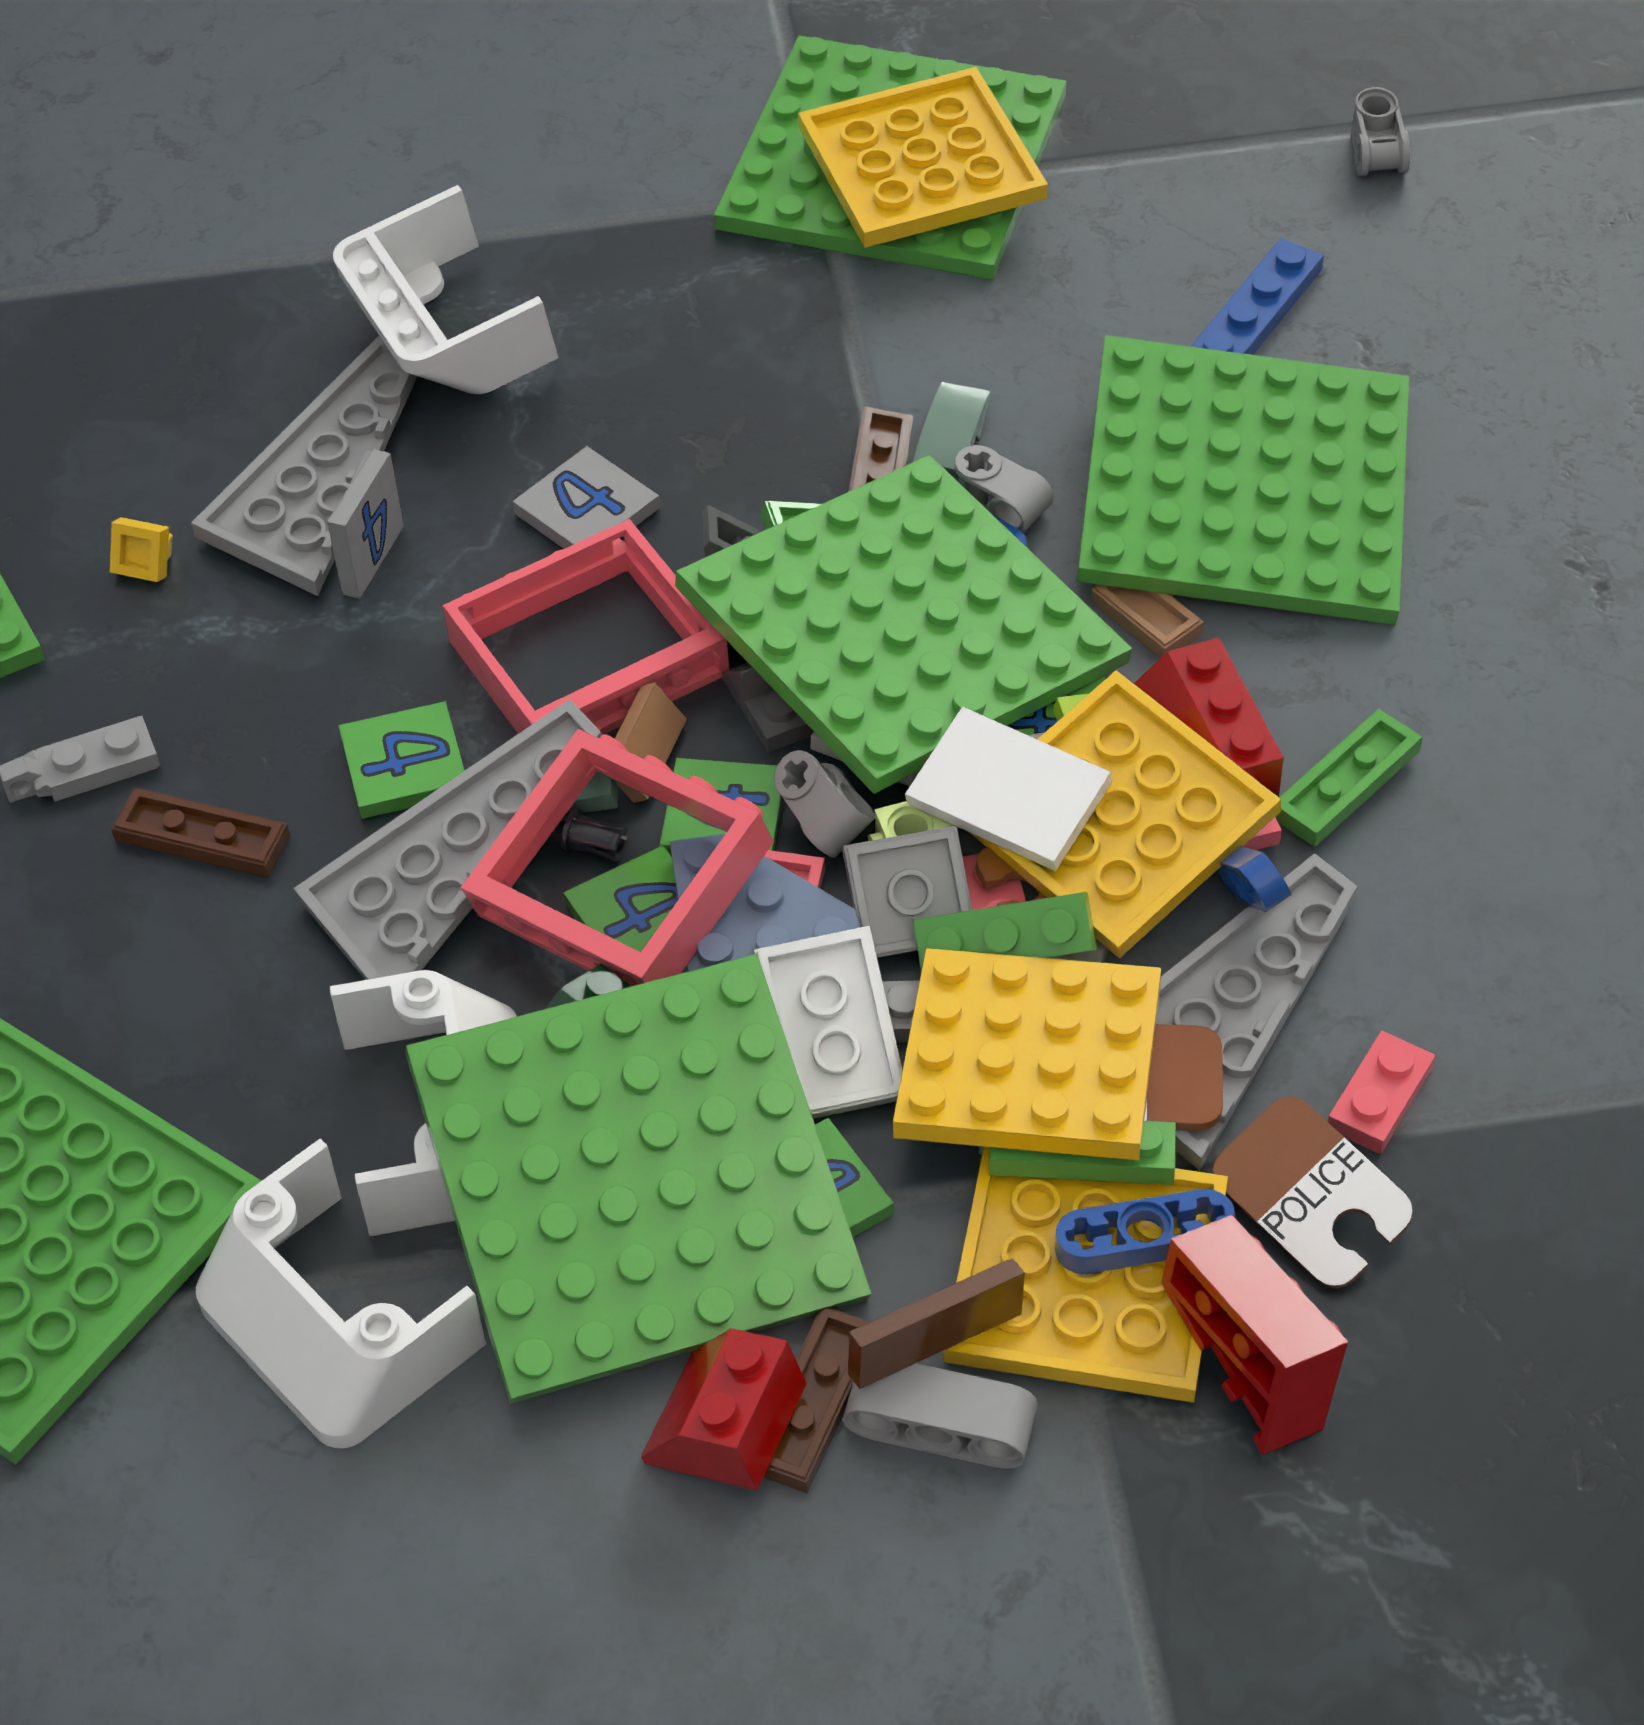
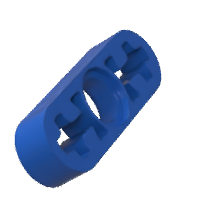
(1253, 879)
(1129, 1252)

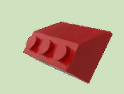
(1211, 699)

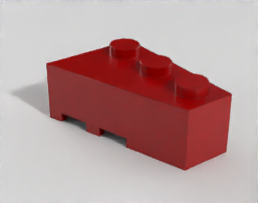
(1260, 1326)

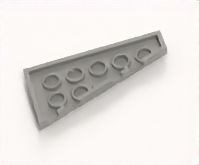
(283, 498)
(400, 888)
(1250, 980)

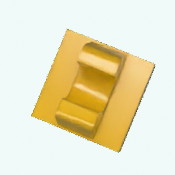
(140, 549)

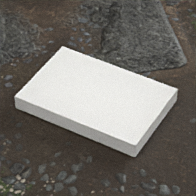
(1009, 788)
(835, 1019)

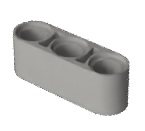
(945, 1415)

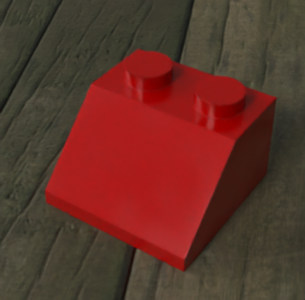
(728, 1410)

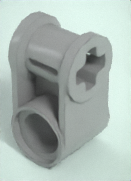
(1379, 133)
(1005, 488)
(822, 801)

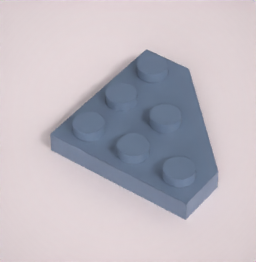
(767, 910)

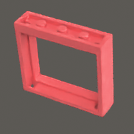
(565, 573)
(693, 914)

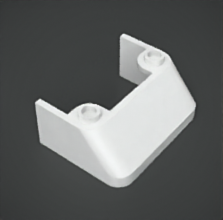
(396, 271)
(393, 1011)
(327, 1371)

